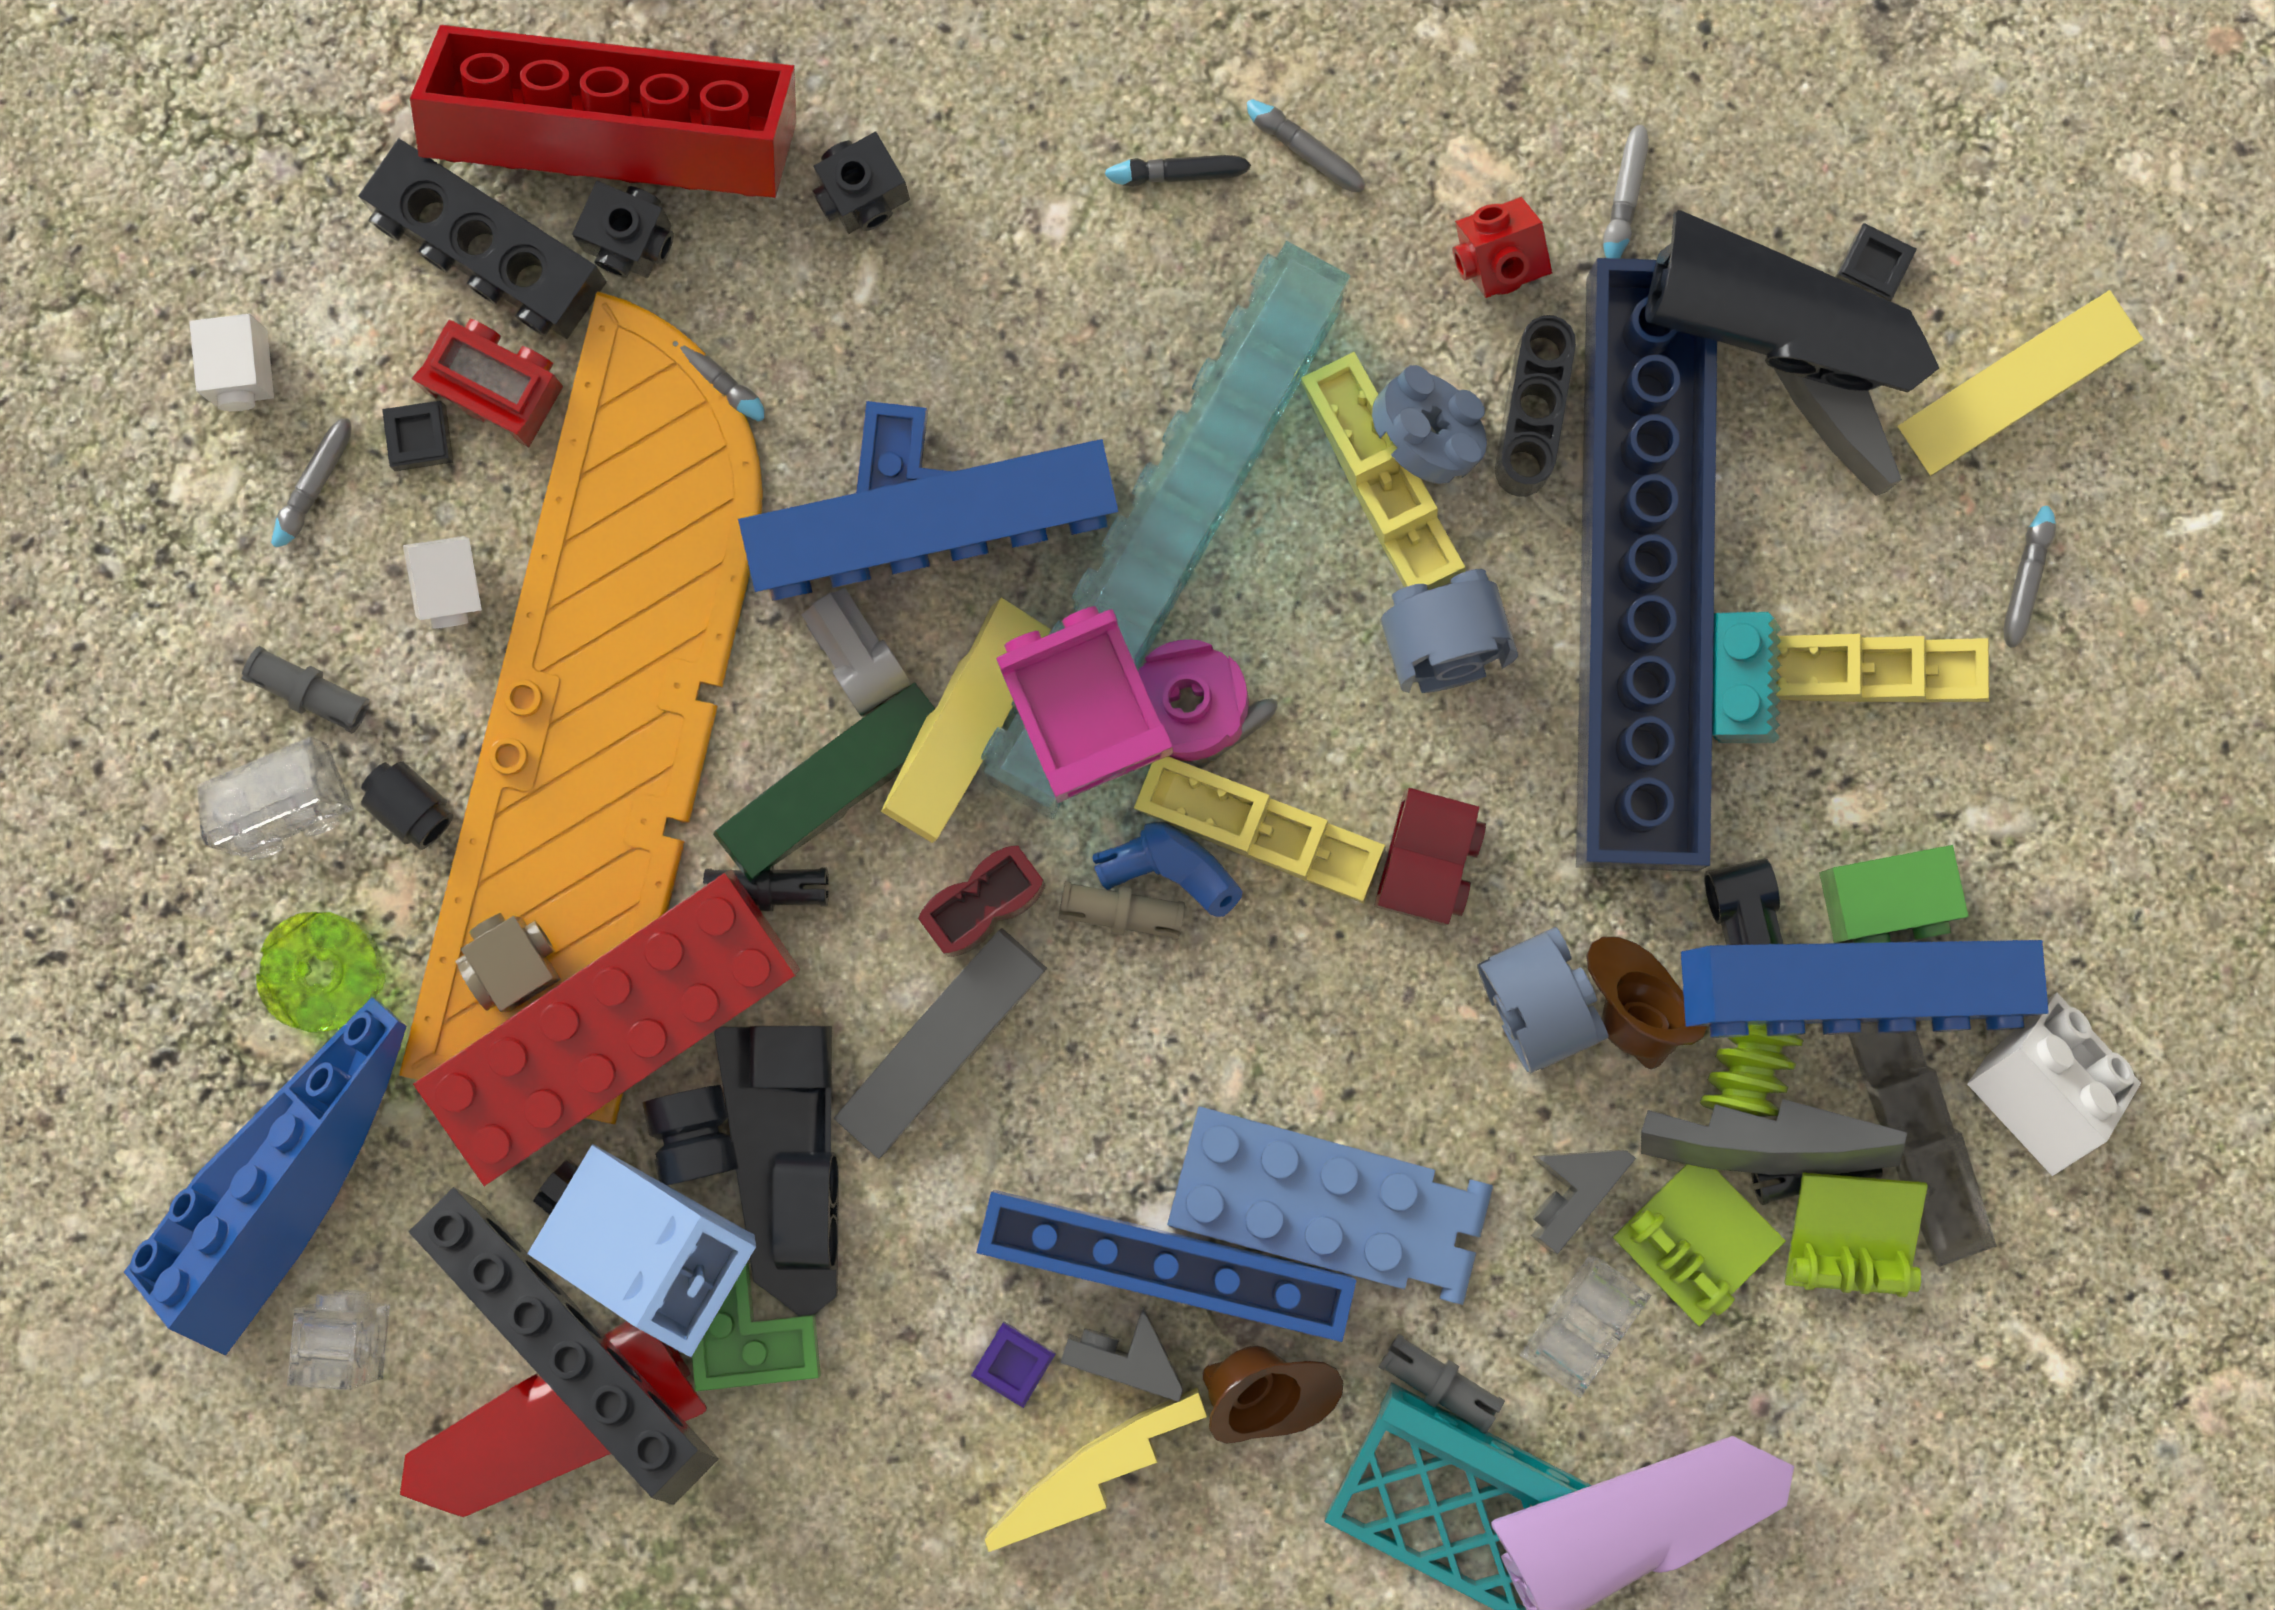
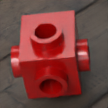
(1502, 247)

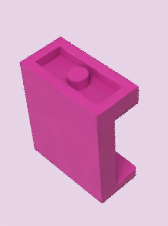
(1083, 703)

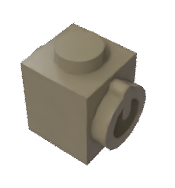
(507, 962)

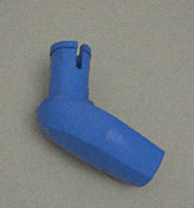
(1175, 857)

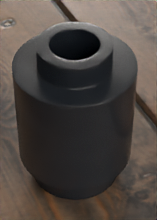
(405, 804)

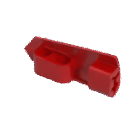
(531, 1434)

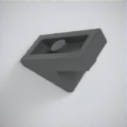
(1589, 1180)
(1143, 1367)

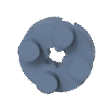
(1423, 401)

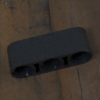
(1540, 378)

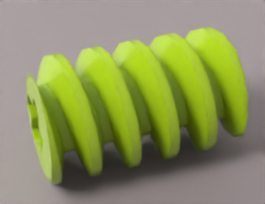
(1751, 1072)

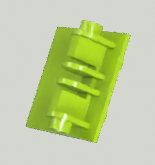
(1856, 1234)
(1699, 1241)

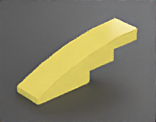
(2020, 382)
(1389, 494)
(1882, 669)
(959, 728)
(1260, 827)
(1076, 1486)

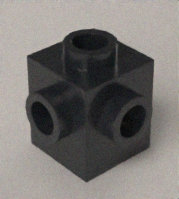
(859, 184)
(624, 230)

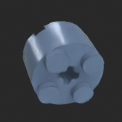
(1448, 632)
(1542, 1000)

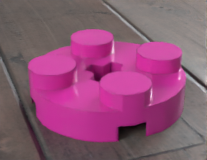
(1210, 674)

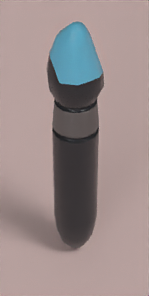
(1137, 171)

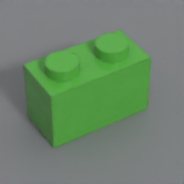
(1894, 895)

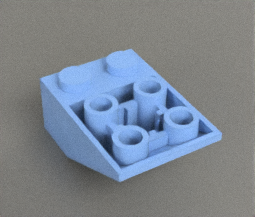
(643, 1249)

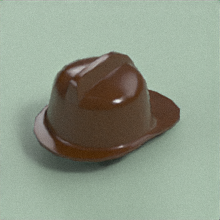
(1641, 1003)
(1265, 1396)

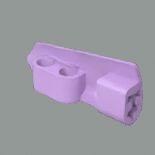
(1640, 1522)

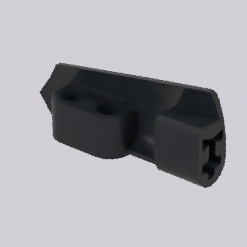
(1782, 308)
(787, 1175)

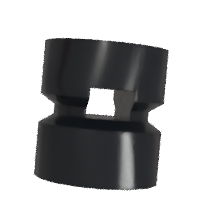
(690, 1135)

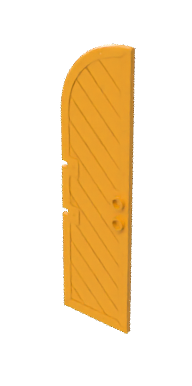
(602, 672)

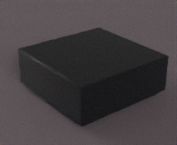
(1876, 262)
(417, 435)

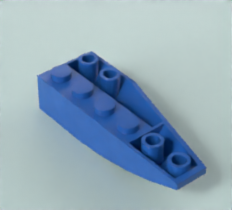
(267, 1188)

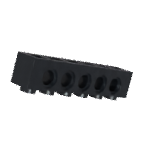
(564, 1347)

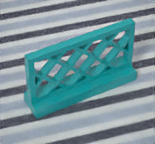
(1453, 1443)

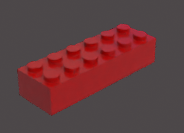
(605, 111)
(607, 1027)

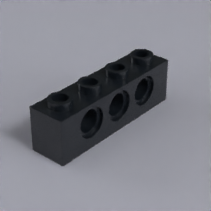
(410, 183)

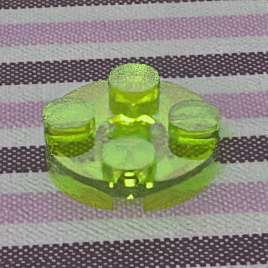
(285, 967)

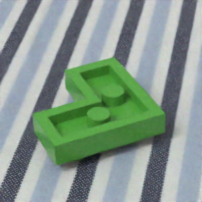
(753, 1352)

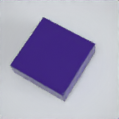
(1013, 1364)

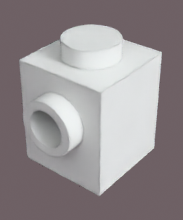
(231, 361)
(442, 581)

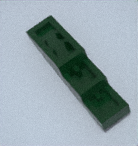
(825, 785)

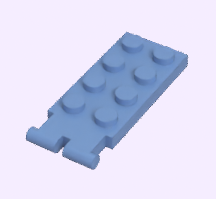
(1326, 1204)

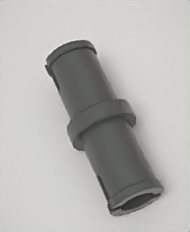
(305, 689)
(1441, 1383)

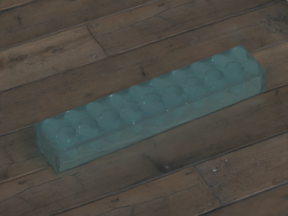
(1196, 480)

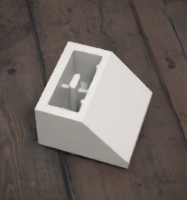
(2056, 1086)

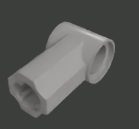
(861, 661)

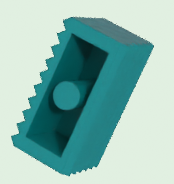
(1745, 677)

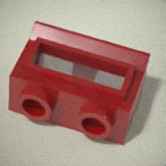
(490, 380)

